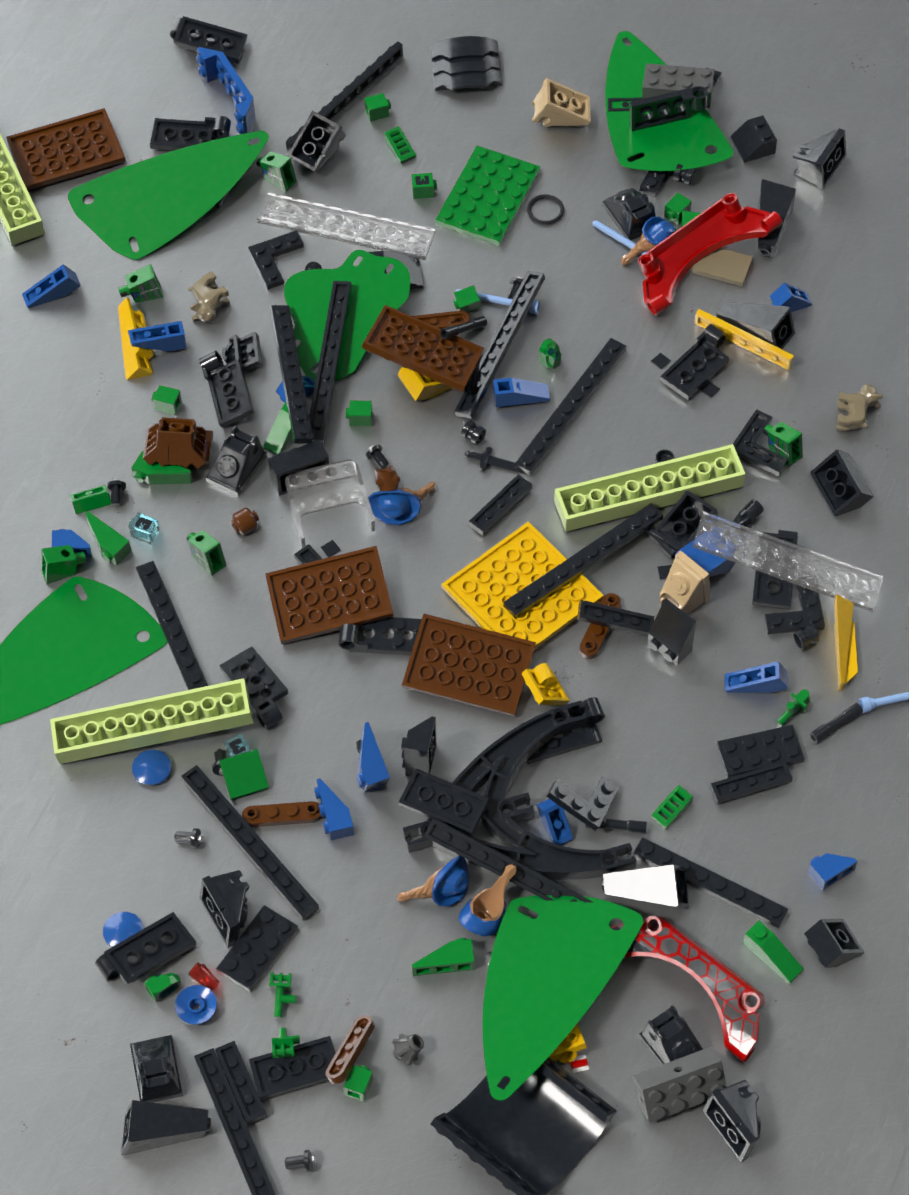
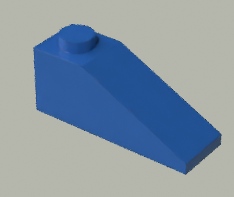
(52, 287)
(159, 337)
(758, 679)

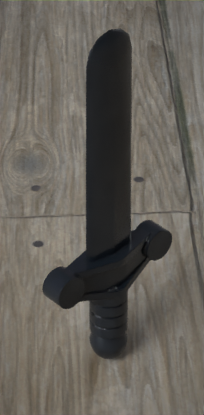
(486, 458)

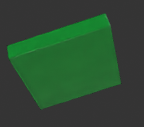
(243, 773)

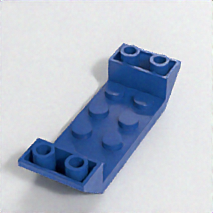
(214, 66)

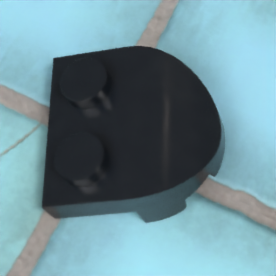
(244, 349)

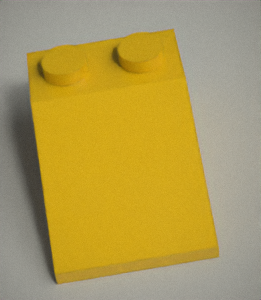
(421, 386)

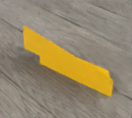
(135, 358)
(845, 641)

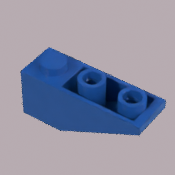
(518, 391)
(336, 813)

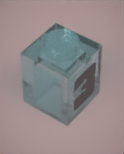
(144, 528)
(236, 745)

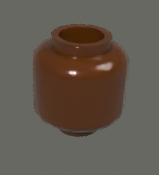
(244, 521)

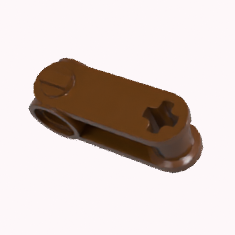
(386, 478)

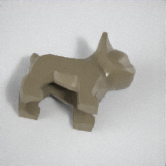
(208, 297)
(857, 405)

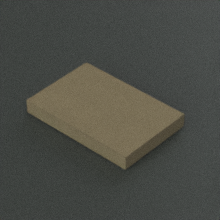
(724, 266)

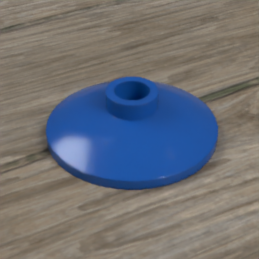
(194, 996)

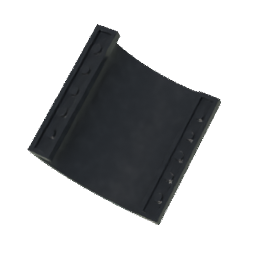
(533, 1134)

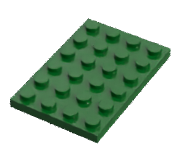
(487, 195)

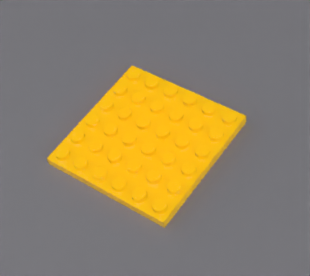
(507, 570)

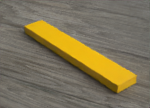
(746, 340)

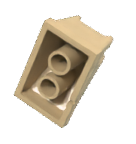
(561, 106)
(686, 584)

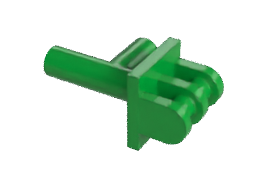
(798, 701)
(280, 998)
(284, 1044)

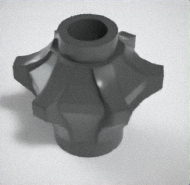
(407, 1047)

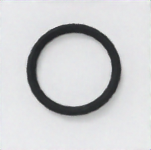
(545, 196)

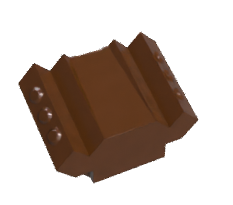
(176, 443)

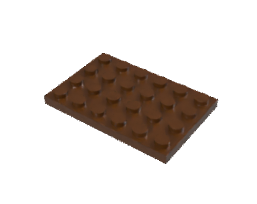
(65, 149)
(422, 348)
(329, 593)
(468, 664)

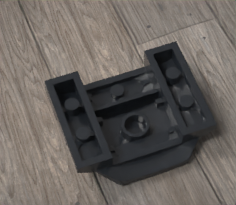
(466, 63)

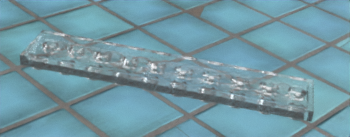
(346, 226)
(787, 561)

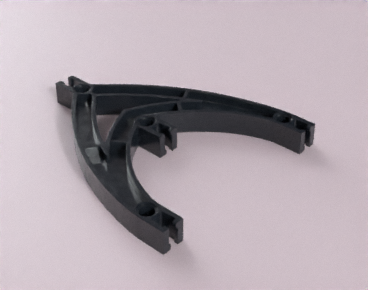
(499, 767)

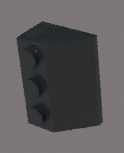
(841, 483)
(419, 747)

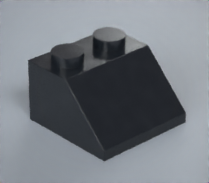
(754, 139)
(833, 942)

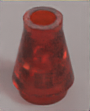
(203, 976)

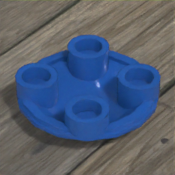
(151, 767)
(120, 927)

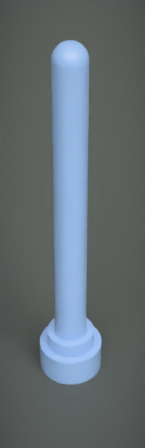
(615, 235)
(534, 309)
(869, 703)

